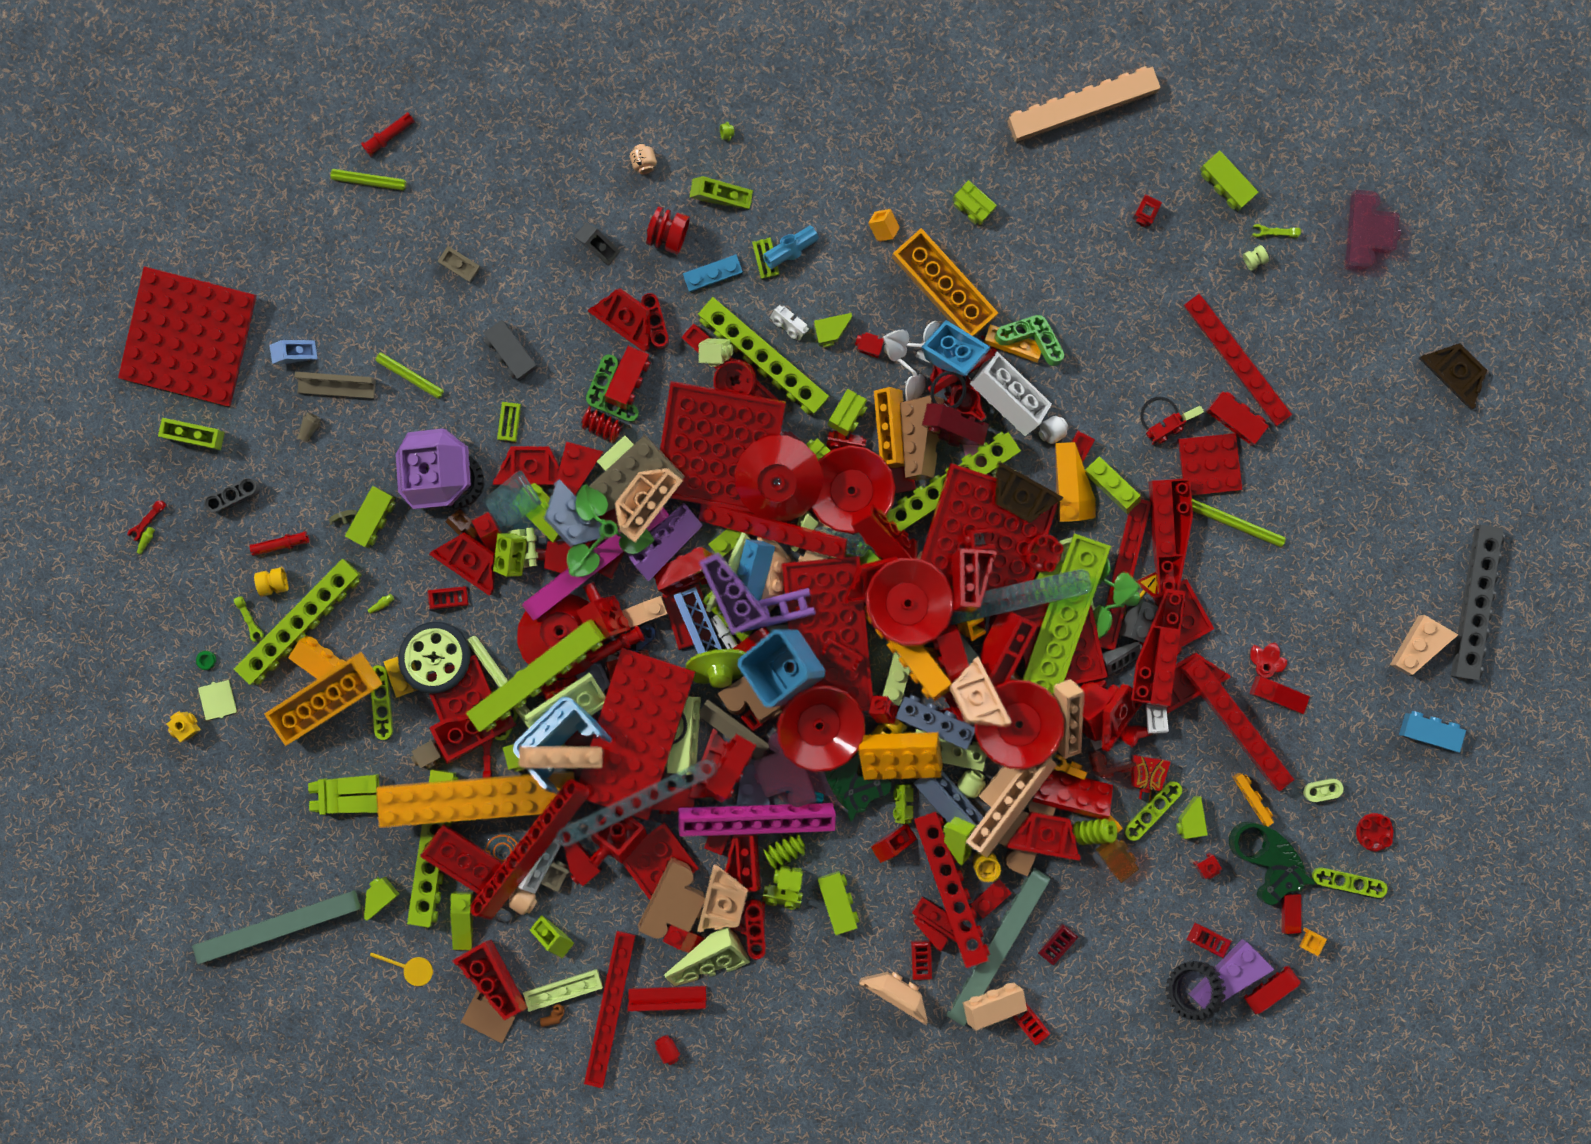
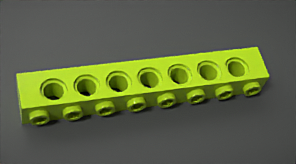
(714, 309)
(1003, 440)
(247, 667)
(417, 915)

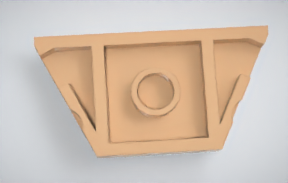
(978, 697)
(722, 902)

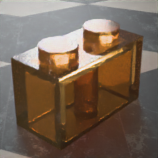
(1118, 860)

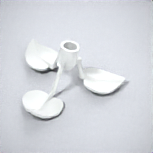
(896, 347)

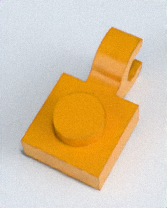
(1073, 769)

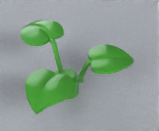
(589, 505)
(1124, 594)

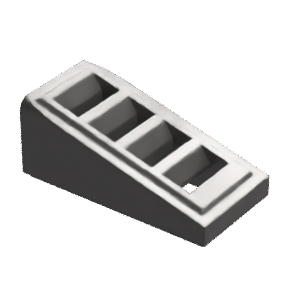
(1120, 657)

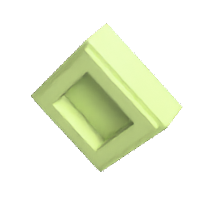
(1192, 413)

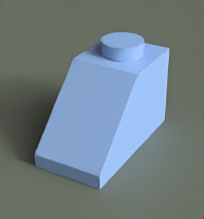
(293, 351)

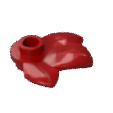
(1270, 657)

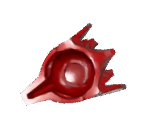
(972, 402)

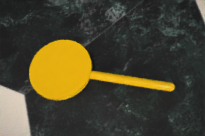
(416, 971)

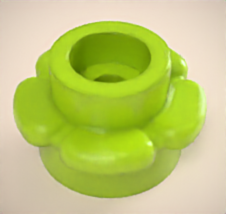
(726, 131)

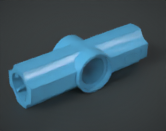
(790, 247)

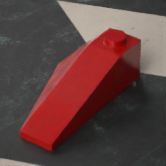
(460, 736)

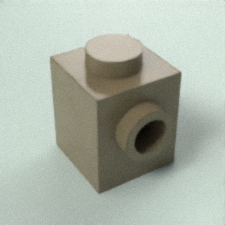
(426, 755)

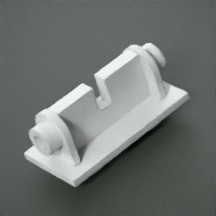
(782, 318)

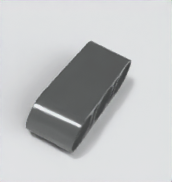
(223, 495)

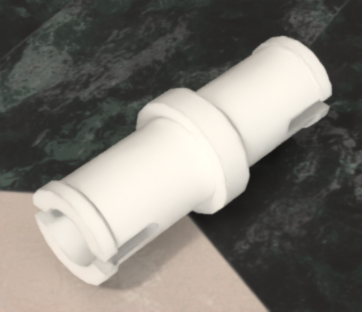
(723, 632)

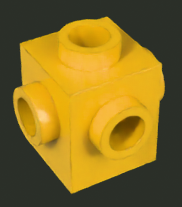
(183, 726)

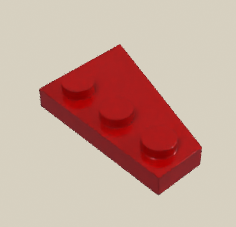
(576, 465)

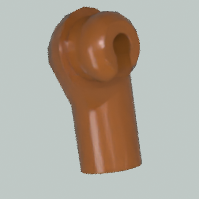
(554, 1018)

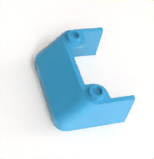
(554, 730)

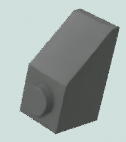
(597, 243)

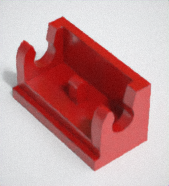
(841, 655)

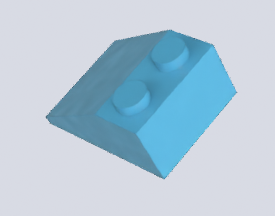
(954, 349)

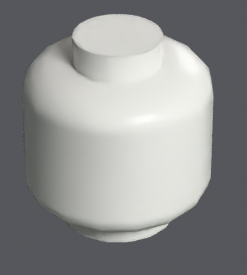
(1053, 429)

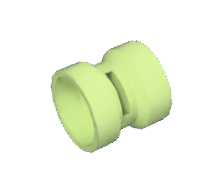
(1256, 257)

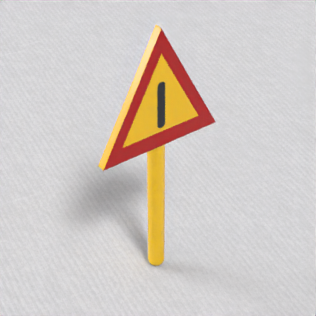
(1148, 585)

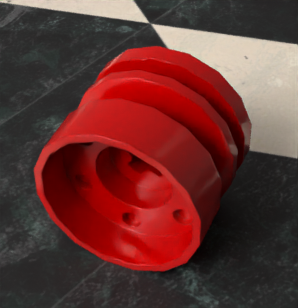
(667, 230)
(723, 377)

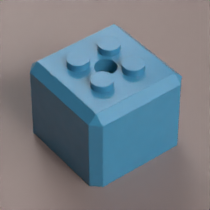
(767, 667)

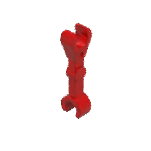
(157, 507)
(487, 759)

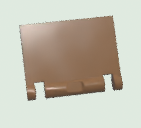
(486, 1019)

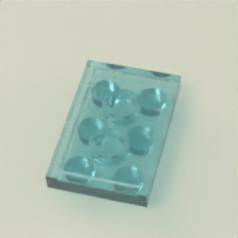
(512, 501)

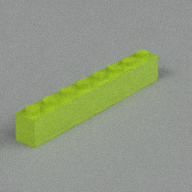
(536, 675)

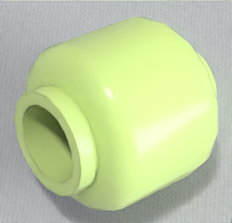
(971, 783)

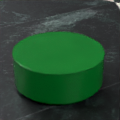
(206, 660)

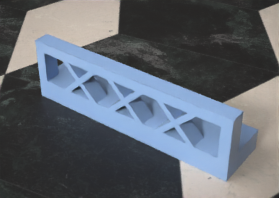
(690, 624)

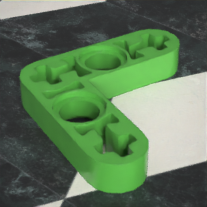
(1032, 331)
(602, 405)

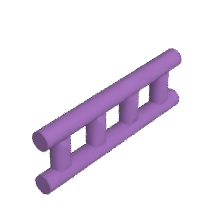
(786, 616)

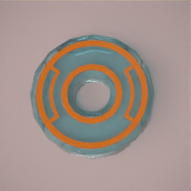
(498, 840)

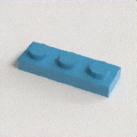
(712, 273)

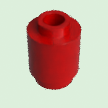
(667, 1050)

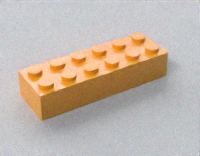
(944, 283)
(323, 698)

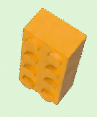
(901, 756)

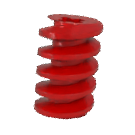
(601, 425)

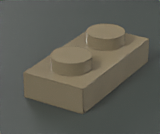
(459, 264)

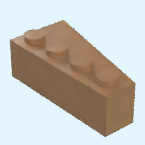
(918, 443)

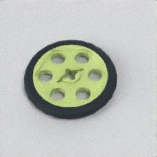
(444, 681)

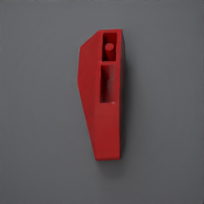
(1171, 527)
(1005, 646)
(1158, 654)

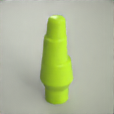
(145, 539)
(382, 603)

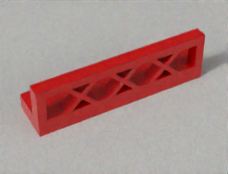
(667, 998)

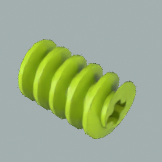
(1095, 831)
(785, 851)

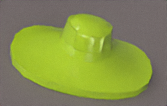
(716, 667)

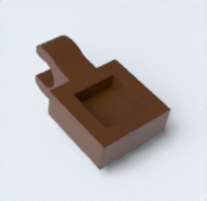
(461, 523)

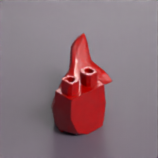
(1094, 702)

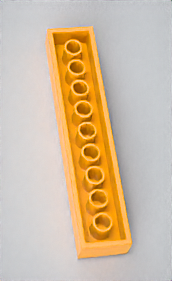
(465, 799)

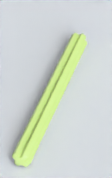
(494, 671)

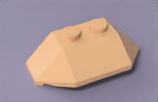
(644, 500)
(775, 582)
(898, 993)

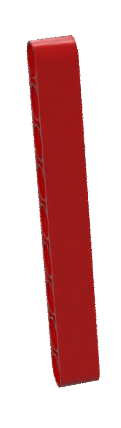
(529, 849)

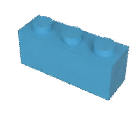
(755, 566)
(1432, 731)

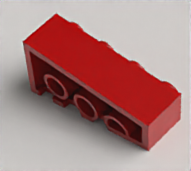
(883, 535)
(492, 979)

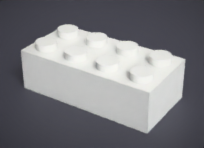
(1011, 394)

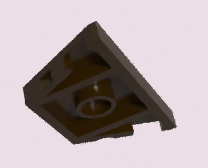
(1458, 371)
(1021, 494)

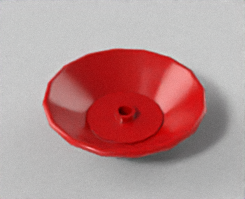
(782, 459)
(857, 469)
(928, 597)
(540, 635)
(1040, 731)
(831, 743)

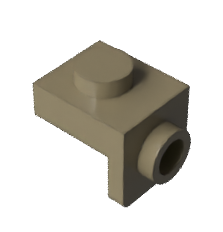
(555, 876)

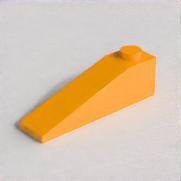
(1072, 485)

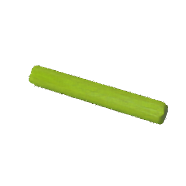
(367, 179)
(409, 375)

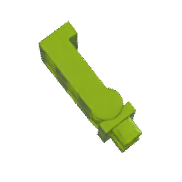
(330, 796)

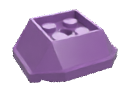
(447, 471)

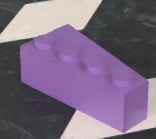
(668, 539)
(733, 597)
(1238, 969)

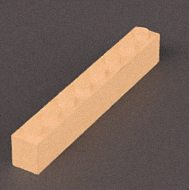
(1083, 104)

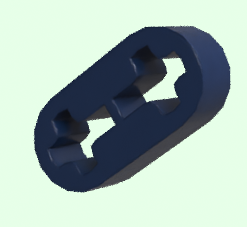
(640, 645)

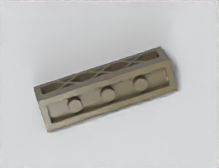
(336, 385)
(730, 726)

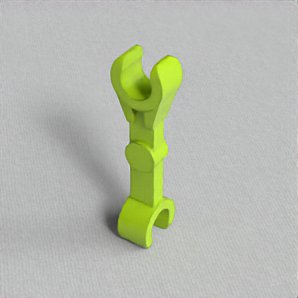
(1292, 232)
(240, 604)

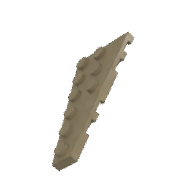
(638, 458)

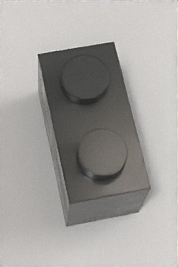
(1138, 621)

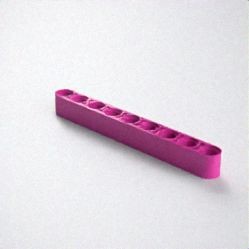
(565, 583)

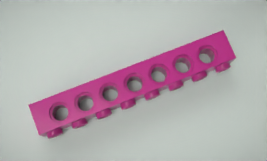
(756, 819)

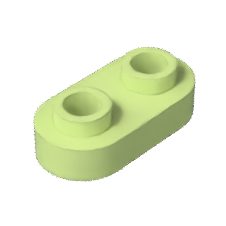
(1322, 790)

